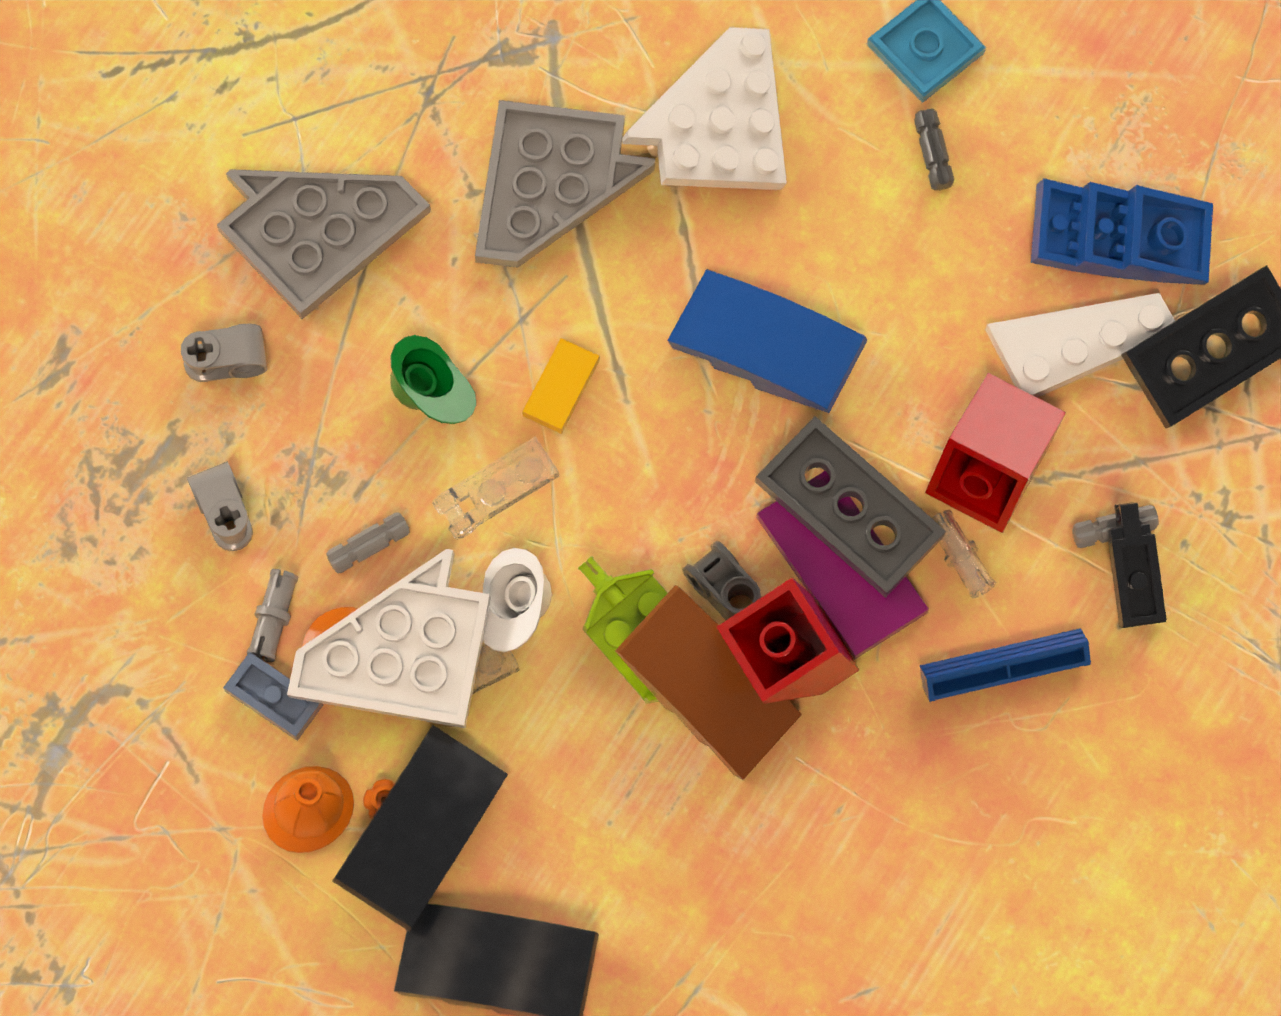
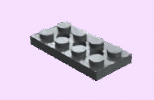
(850, 535)

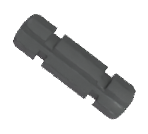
(934, 149)

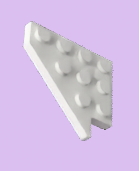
(719, 119)
(401, 652)

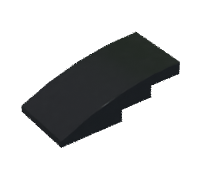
(420, 828)
(497, 962)

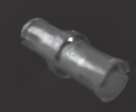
(963, 556)

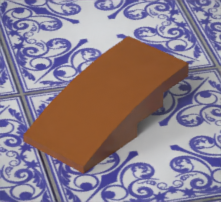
(700, 681)

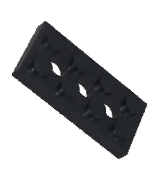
(1188, 338)

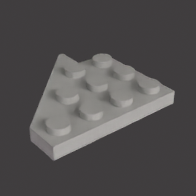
(549, 176)
(317, 228)

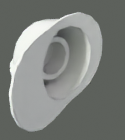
(518, 599)

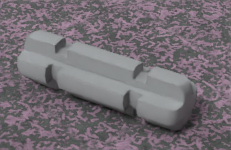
(1087, 533)
(368, 542)

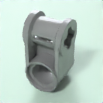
(229, 353)
(220, 503)

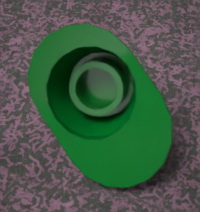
(430, 381)

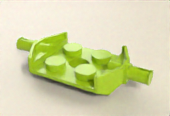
(617, 610)

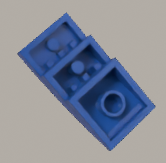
(1122, 232)
(767, 341)

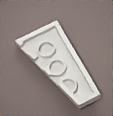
(1072, 343)

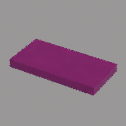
(849, 602)

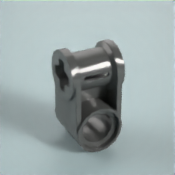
(720, 578)

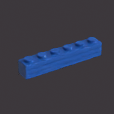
(1005, 664)

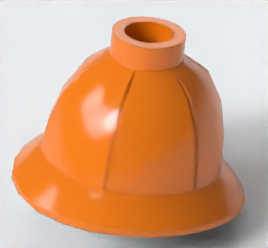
(307, 809)

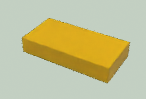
(561, 385)

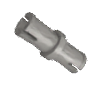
(272, 614)

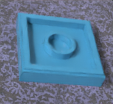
(926, 47)

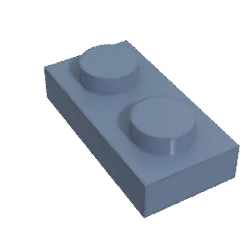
(265, 693)

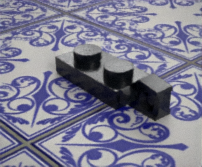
(1135, 569)

